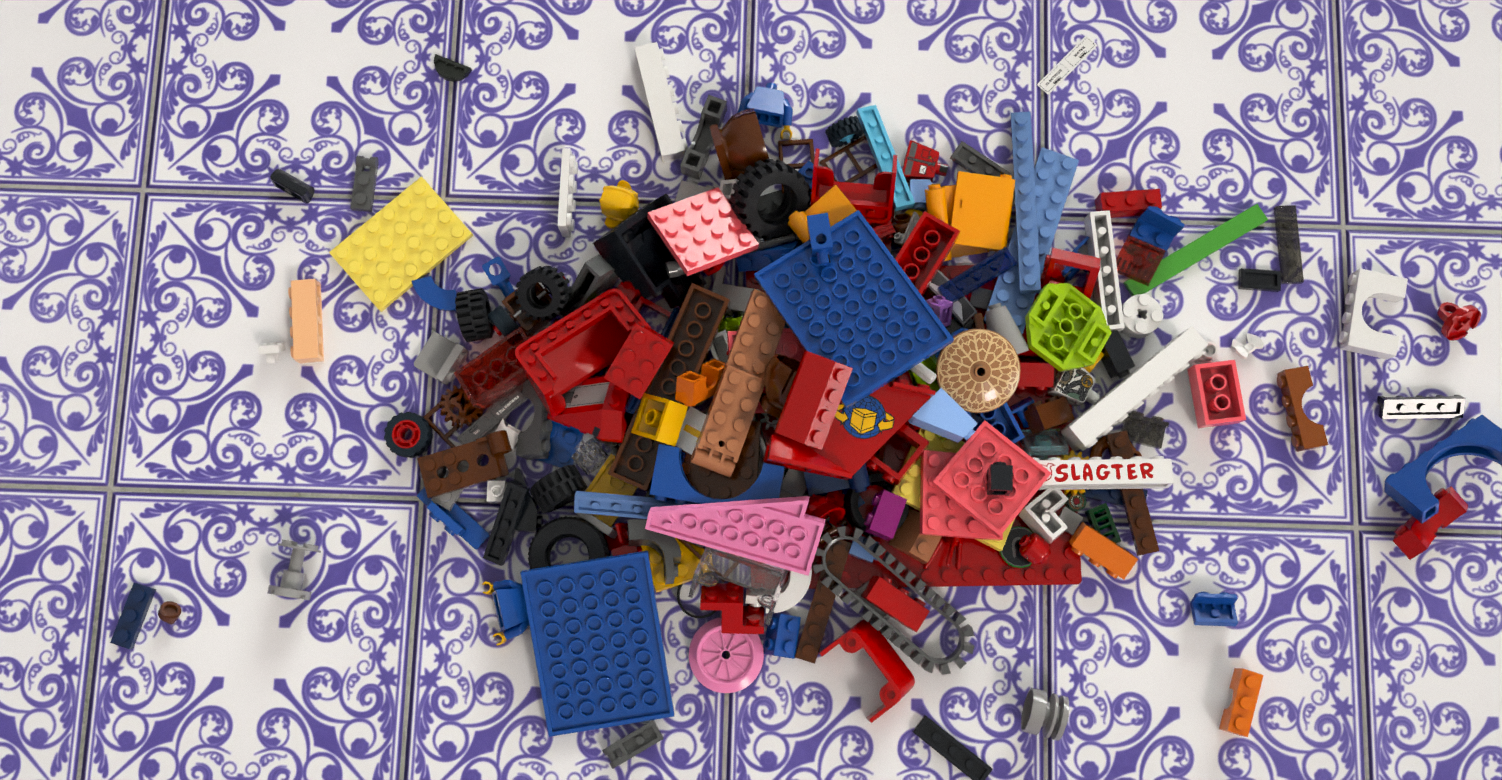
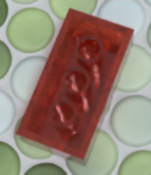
(494, 371)

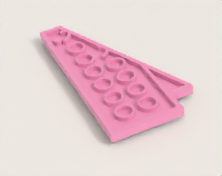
(760, 529)

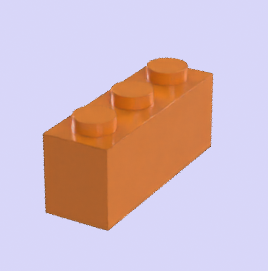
(1102, 551)

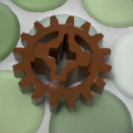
(452, 409)

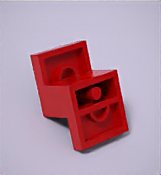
(735, 616)

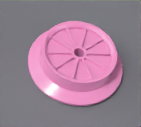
(720, 673)

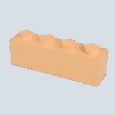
(306, 321)

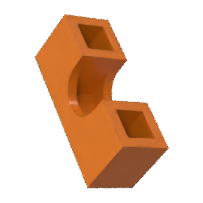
(694, 387)
(1239, 714)

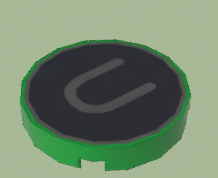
(1010, 551)

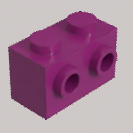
(885, 514)

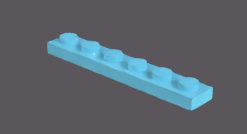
(883, 154)

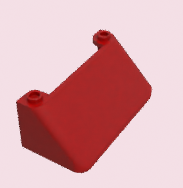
(577, 347)

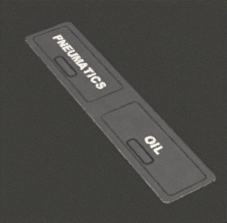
(492, 417)

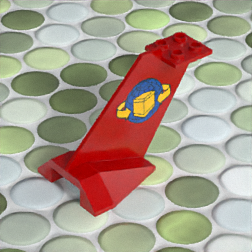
(853, 434)

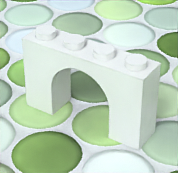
(1356, 334)

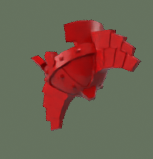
(827, 506)

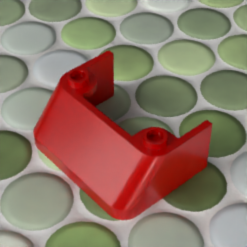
(872, 200)
(884, 656)

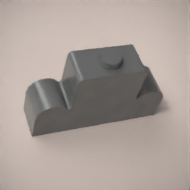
(593, 280)

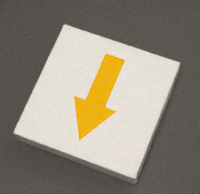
(690, 430)

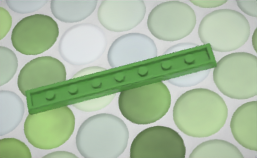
(1201, 248)

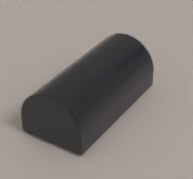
(292, 185)

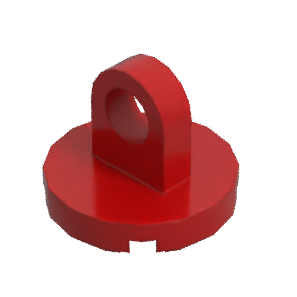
(1459, 321)

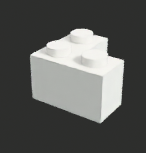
(1041, 514)

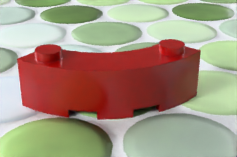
(1416, 537)

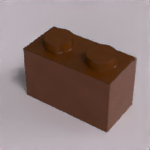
(1048, 415)

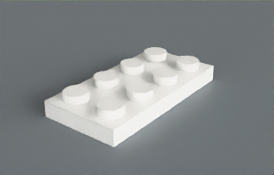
(567, 188)

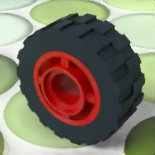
(396, 432)

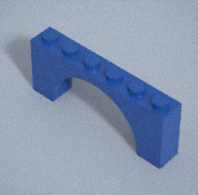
(671, 481)
(1409, 485)

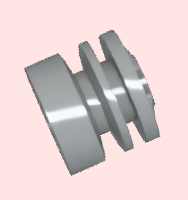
(1049, 715)

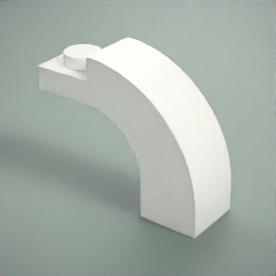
(791, 593)

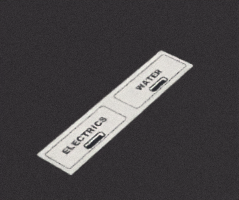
(1067, 65)

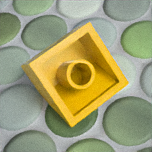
(659, 419)

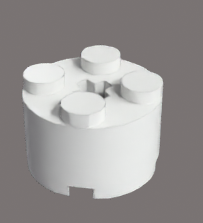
(1150, 314)

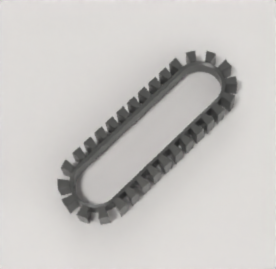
(917, 585)

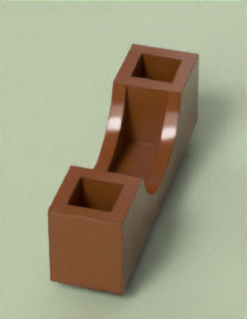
(1305, 433)

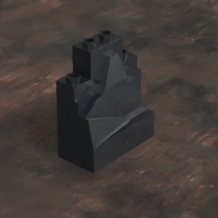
(641, 256)

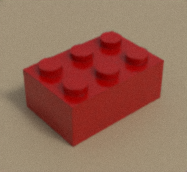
(639, 360)

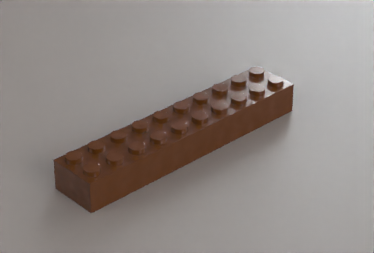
(692, 338)

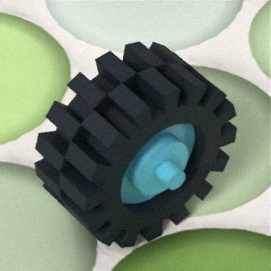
(844, 131)

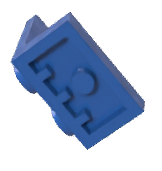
(1156, 227)

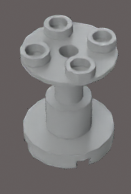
(293, 578)

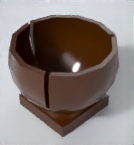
(739, 142)
(778, 382)

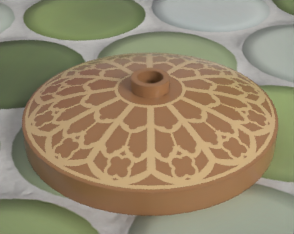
(959, 364)

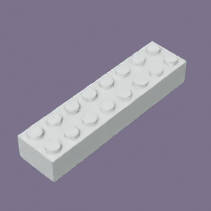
(1136, 387)

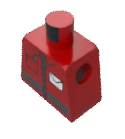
(922, 163)

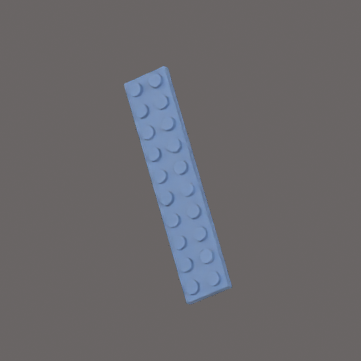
(1052, 184)

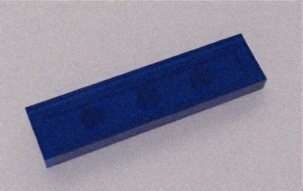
(977, 275)

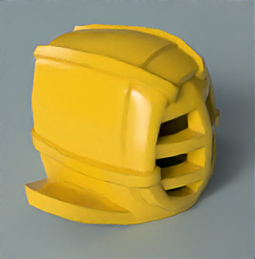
(618, 203)

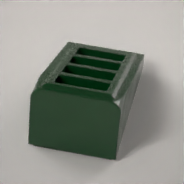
(1107, 516)

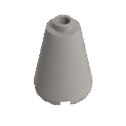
(1000, 321)

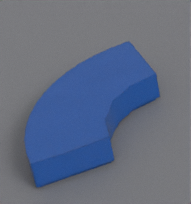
(434, 295)

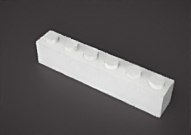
(660, 103)
(1106, 289)

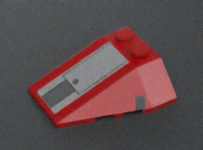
(595, 409)

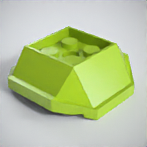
(1082, 322)

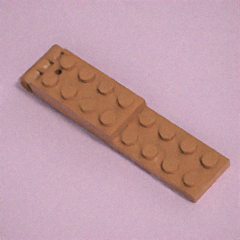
(739, 386)

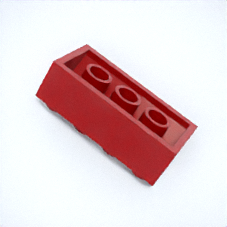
(926, 250)
(813, 400)

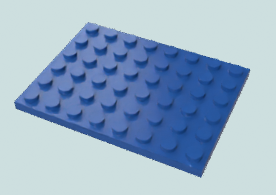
(855, 308)
(597, 643)

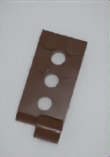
(492, 445)

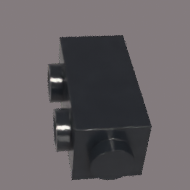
(1116, 357)

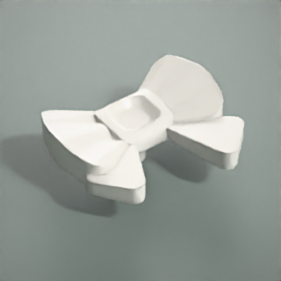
(1243, 351)

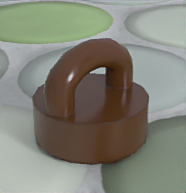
(169, 612)

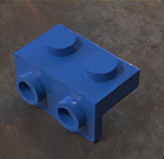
(1214, 609)
(782, 636)

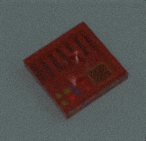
(1139, 260)

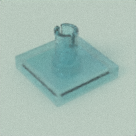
(1044, 443)

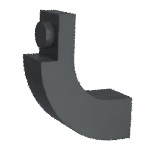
(663, 544)

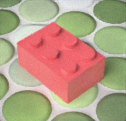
(1216, 394)

